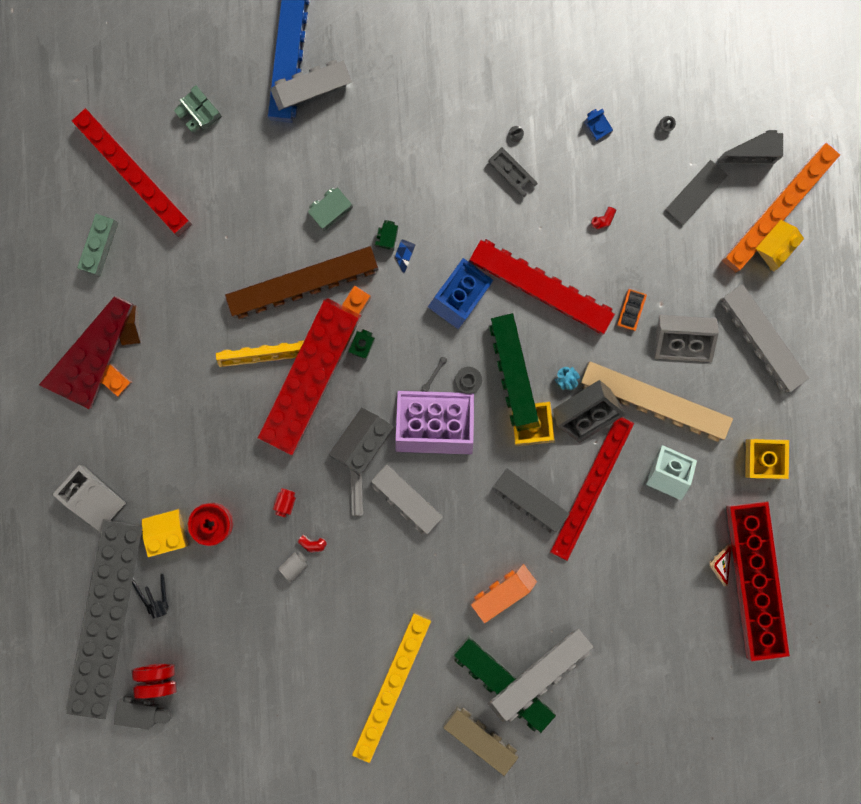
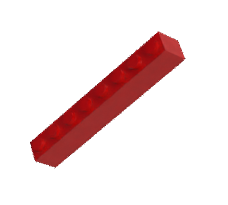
(131, 172)
(542, 287)

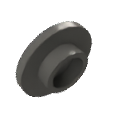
(468, 380)

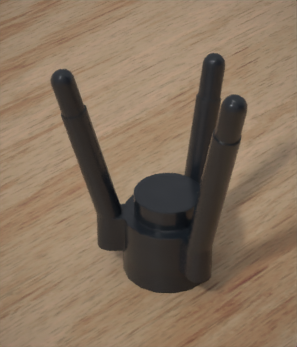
(154, 608)

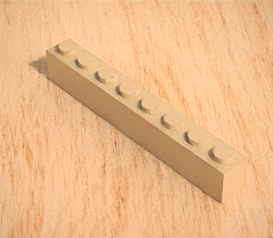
(659, 402)

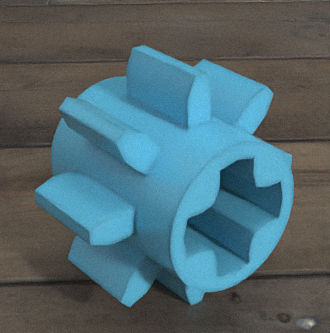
(567, 378)

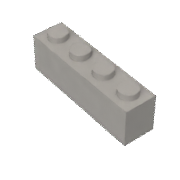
(310, 85)
(407, 499)

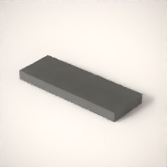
(696, 192)

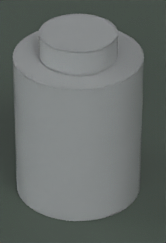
(293, 566)

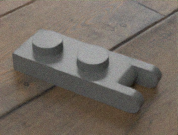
(511, 170)

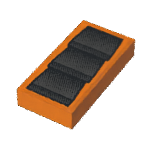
(631, 310)

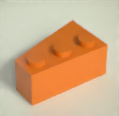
(503, 593)

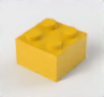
(538, 435)
(767, 459)

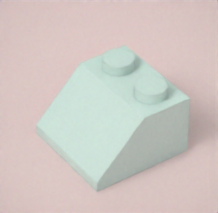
(672, 472)

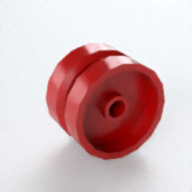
(199, 527)
(154, 681)

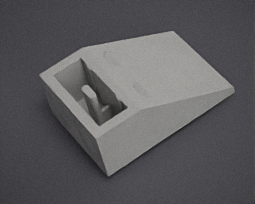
(88, 497)

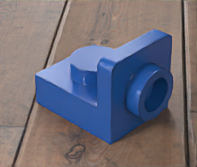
(598, 124)

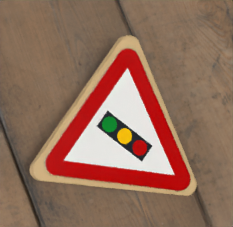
(721, 565)

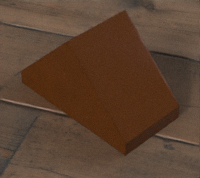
(131, 332)

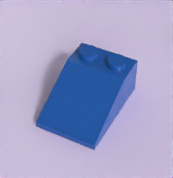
(460, 293)

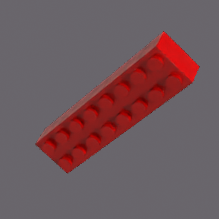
(309, 376)
(757, 581)

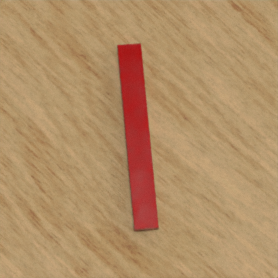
(591, 488)

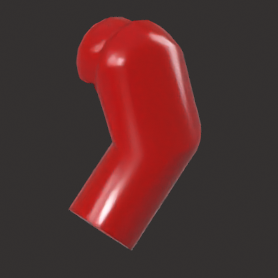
(604, 221)
(314, 546)

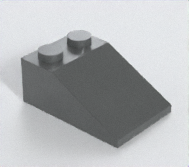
(762, 149)

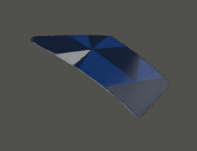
(404, 254)

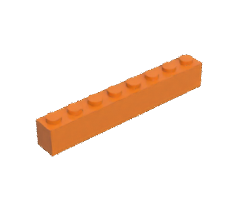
(781, 206)

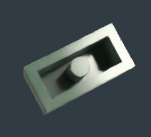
(330, 208)

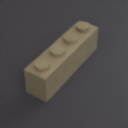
(481, 741)

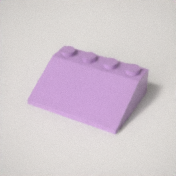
(435, 422)

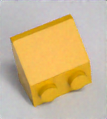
(779, 244)
(164, 533)

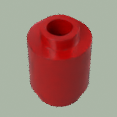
(284, 502)

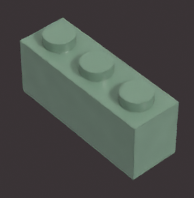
(97, 245)

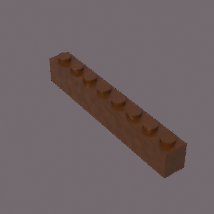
(302, 282)

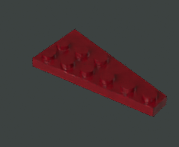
(85, 364)

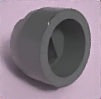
(670, 126)
(517, 137)

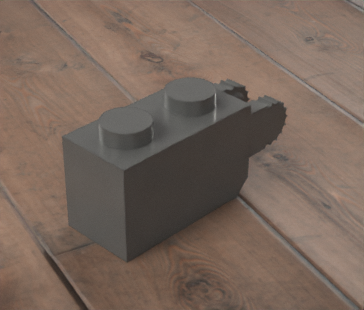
(140, 713)

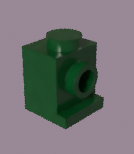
(387, 235)
(362, 352)

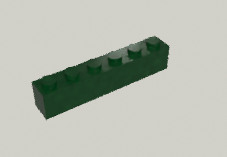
(515, 372)
(497, 678)

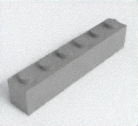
(764, 338)
(540, 675)

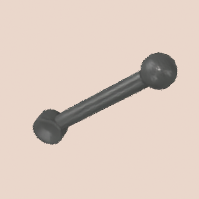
(443, 360)

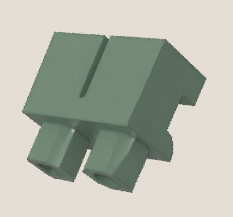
(199, 108)

